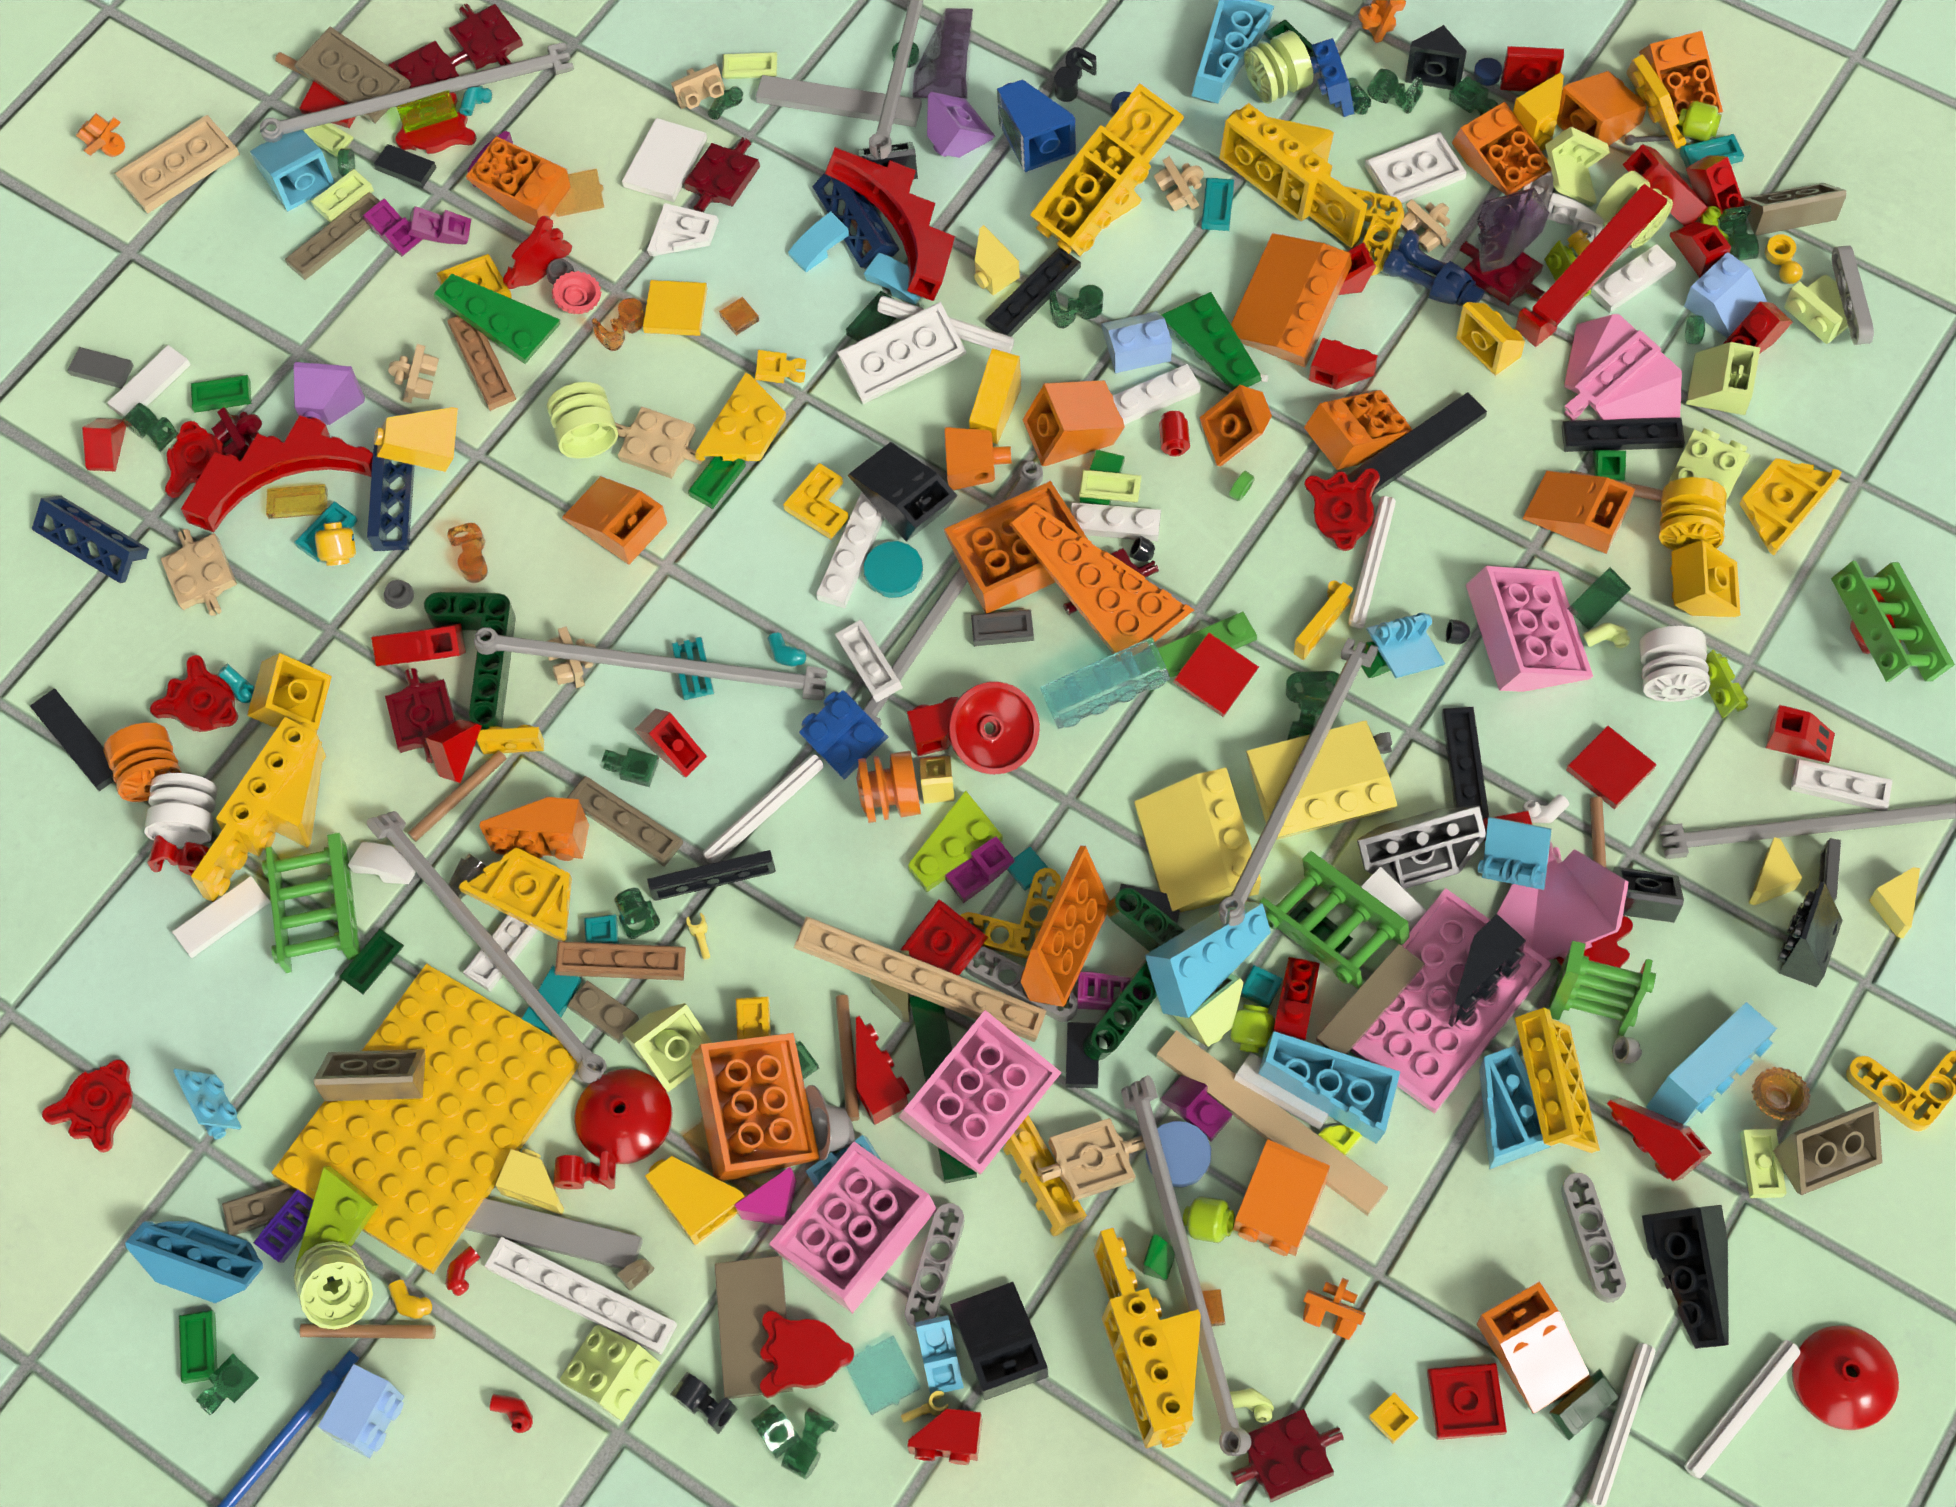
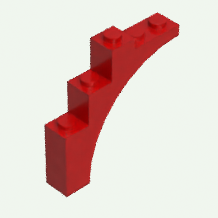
(910, 215)
(229, 480)

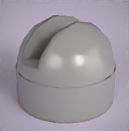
(1626, 1045)

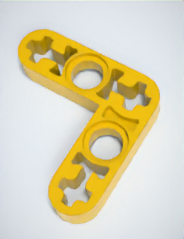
(1380, 222)
(1019, 932)
(1909, 1099)

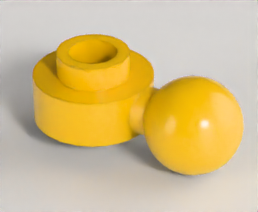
(1790, 271)

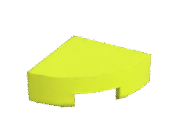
(1340, 1137)

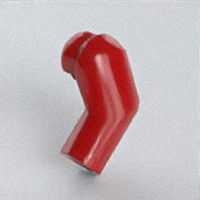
(457, 1270)
(515, 1409)

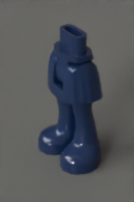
(1451, 282)

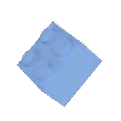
(362, 1411)

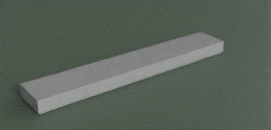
(834, 100)
(555, 1234)

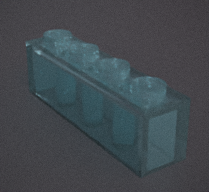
(1105, 683)

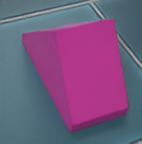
(771, 1201)

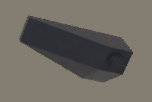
(1694, 1260)

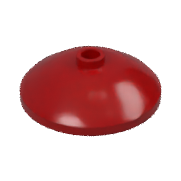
(1013, 733)
(637, 1129)
(1830, 1392)

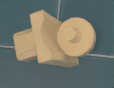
(698, 86)
(1190, 177)
(1434, 233)
(421, 363)
(571, 669)

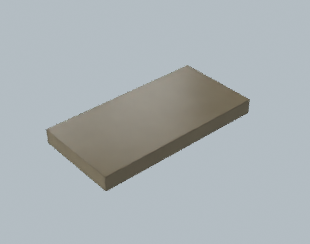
(349, 71)
(743, 1296)

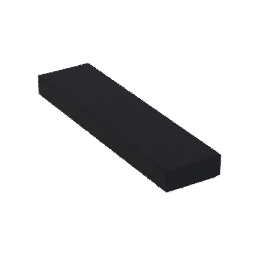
(1033, 293)
(1623, 434)
(74, 738)
(1464, 758)
(711, 875)

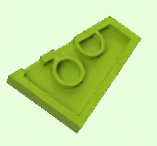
(952, 842)
(336, 1212)

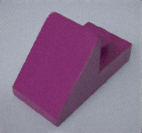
(1195, 1106)

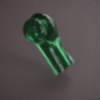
(1359, 96)
(730, 99)

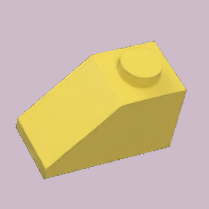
(994, 263)
(528, 1181)

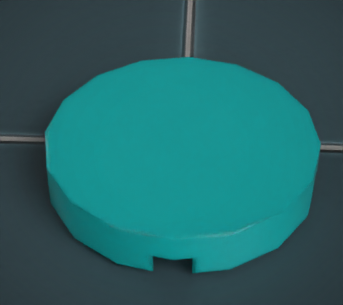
(893, 569)

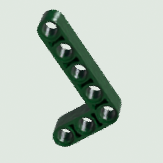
(485, 679)
(1126, 1002)

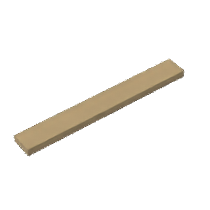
(918, 978)
(1271, 1121)

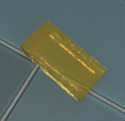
(296, 501)

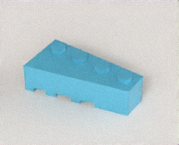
(1233, 31)
(1202, 958)
(1713, 1065)
(1334, 1082)

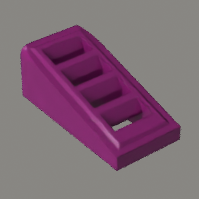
(1097, 979)

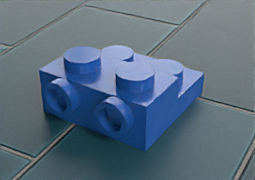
(1333, 75)
(842, 733)

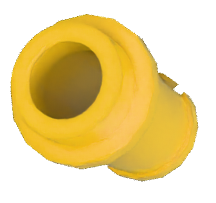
(1578, 241)

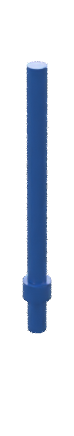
(331, 1382)

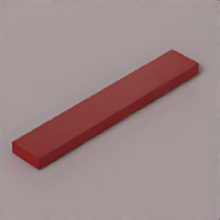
(1599, 255)

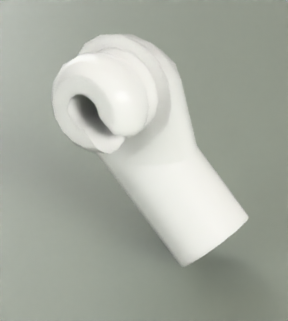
(1548, 813)

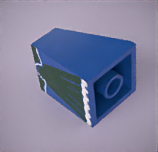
(1035, 125)

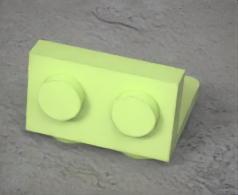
(1569, 160)
(1818, 308)
(1712, 459)
(610, 1371)

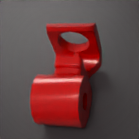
(186, 858)
(573, 1172)

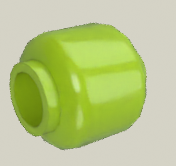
(1700, 121)
(1252, 1028)
(1209, 1219)

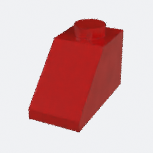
(670, 741)

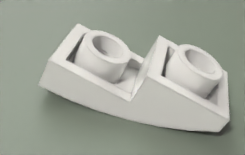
(1570, 212)
(382, 860)
(1390, 893)

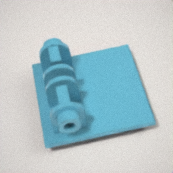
(1406, 644)
(1516, 853)
(208, 1101)

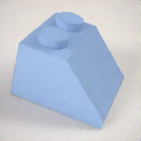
(1725, 294)
(1137, 341)

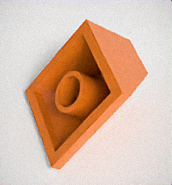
(1235, 422)

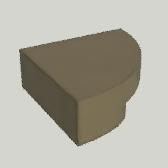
(635, 1273)

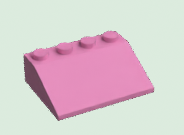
(1527, 628)
(980, 1093)
(854, 1226)

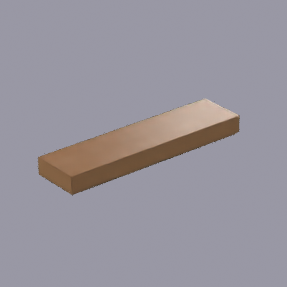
(482, 363)
(620, 961)

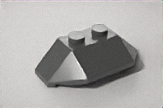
(1424, 845)

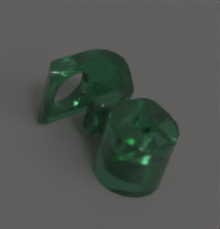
(1387, 86)
(1743, 245)
(1088, 305)
(144, 422)
(1310, 707)
(634, 910)
(775, 1430)
(804, 1455)

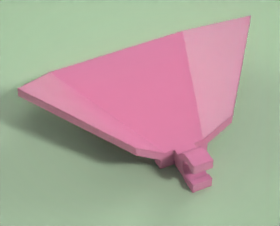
(1620, 373)
(1578, 905)

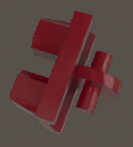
(240, 428)

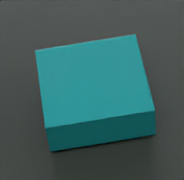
(1025, 867)
(602, 929)
(1261, 986)

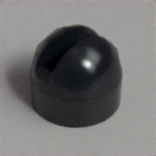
(1142, 549)
(1457, 632)

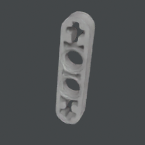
(1852, 295)
(1015, 988)
(1596, 1236)
(933, 1266)

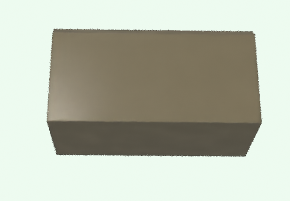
(1794, 208)
(371, 1075)
(1832, 1149)

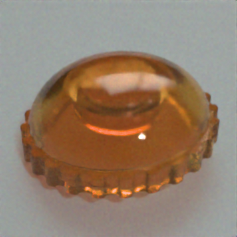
(1781, 1093)

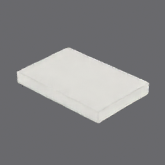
(664, 160)
(1416, 168)

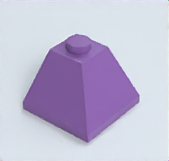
(955, 126)
(325, 391)

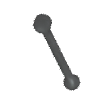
(1631, 139)

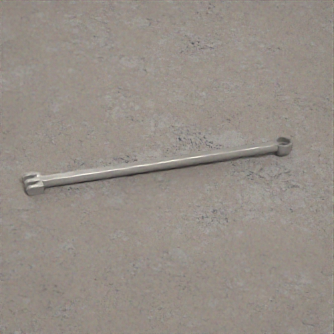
(366, 106)
(882, 140)
(946, 599)
(1354, 660)
(808, 683)
(391, 826)
(1685, 840)
(1137, 1097)

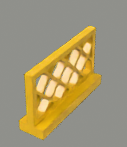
(1556, 1081)

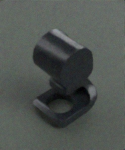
(1067, 77)
(695, 1397)

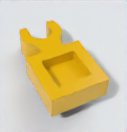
(775, 367)

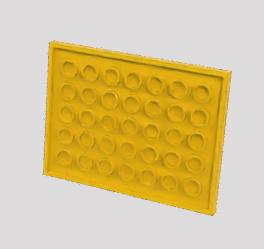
(442, 1153)

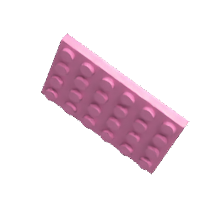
(1415, 1028)

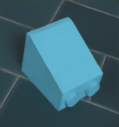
(293, 168)

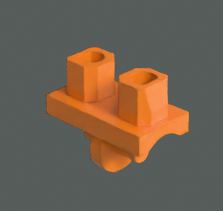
(1380, 17)
(98, 135)
(1347, 1316)

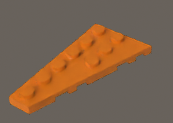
(1103, 589)

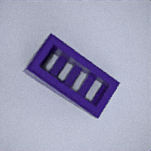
(271, 1229)

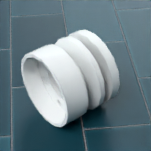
(1674, 663)
(181, 808)

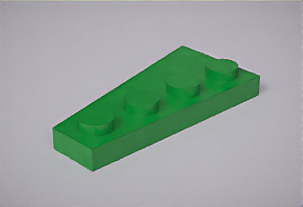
(503, 320)
(1213, 339)

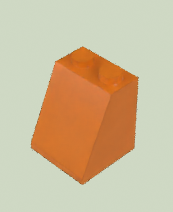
(1600, 107)
(1072, 420)
(1281, 1198)

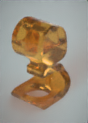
(630, 319)
(471, 559)

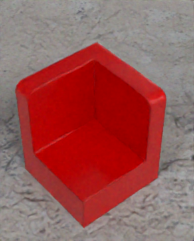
(1533, 327)

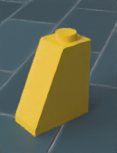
(997, 393)
(419, 438)
(693, 1197)

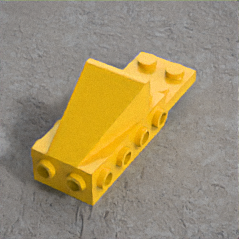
(1292, 169)
(1105, 171)
(271, 798)
(1152, 1354)

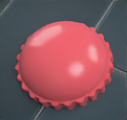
(576, 292)

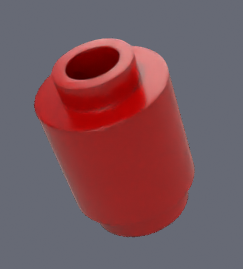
(1174, 433)

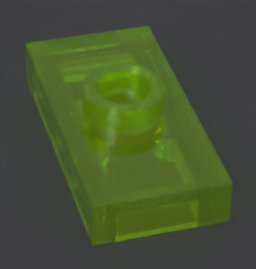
(427, 111)

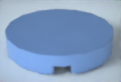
(1185, 1152)

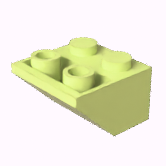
(1724, 377)

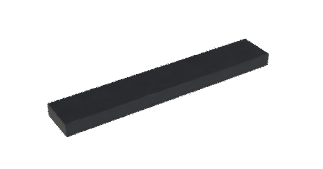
(1423, 441)

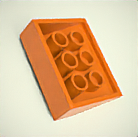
(1291, 297)
(994, 555)
(1066, 934)
(754, 1105)

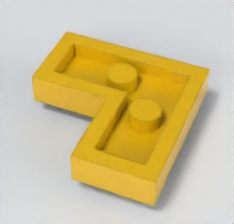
(812, 504)

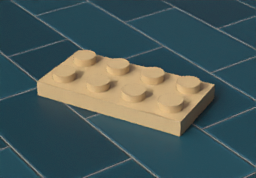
(177, 164)

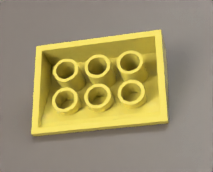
(1342, 785)
(1196, 840)

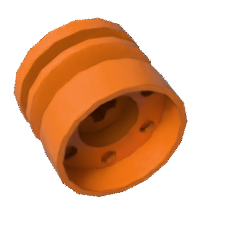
(137, 757)
(888, 786)

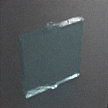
(882, 1375)

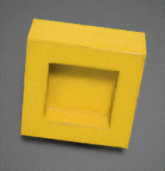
(1393, 1418)

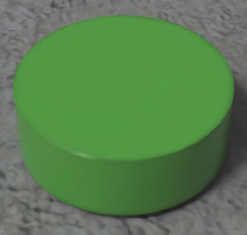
(1242, 486)

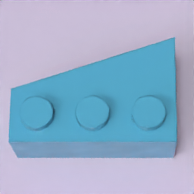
(1508, 1109)

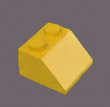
(1539, 110)
(1489, 337)
(1705, 581)
(289, 691)

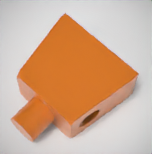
(972, 457)

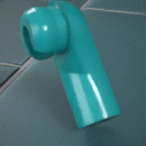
(474, 96)
(785, 654)
(239, 685)

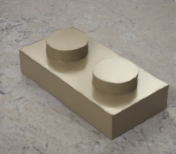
(602, 1011)

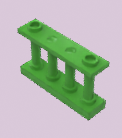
(1909, 617)
(1340, 890)
(341, 911)
(1600, 988)

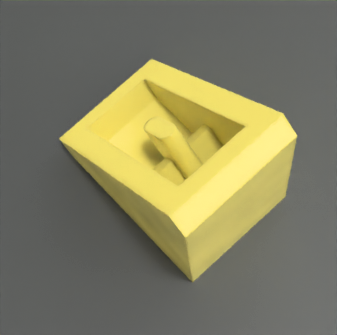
(936, 779)
(1777, 874)
(1897, 901)

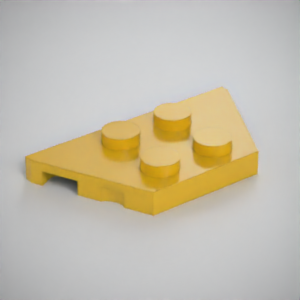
(1656, 97)
(744, 424)
(1784, 499)
(526, 891)

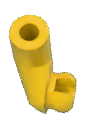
(406, 1304)

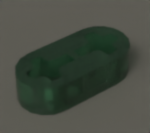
(1313, 683)

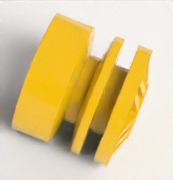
(1692, 512)

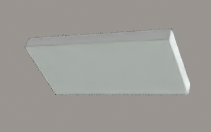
(901, 352)

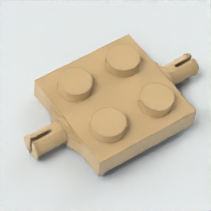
(657, 442)
(199, 572)
(1091, 1159)

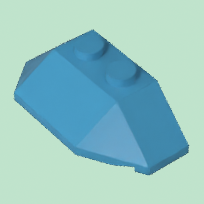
(195, 1258)

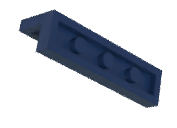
(865, 215)
(380, 504)
(95, 530)

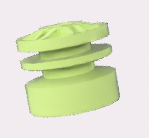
(1278, 67)
(1620, 194)
(582, 420)
(335, 1302)

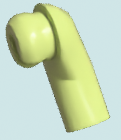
(1608, 632)
(1254, 1401)

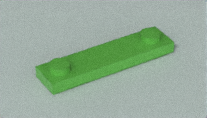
(1233, 631)

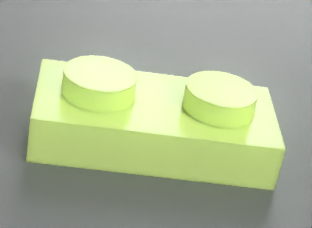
(342, 195)
(1762, 1167)

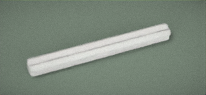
(964, 330)
(1371, 562)
(763, 809)
(1742, 1409)
(1620, 1425)

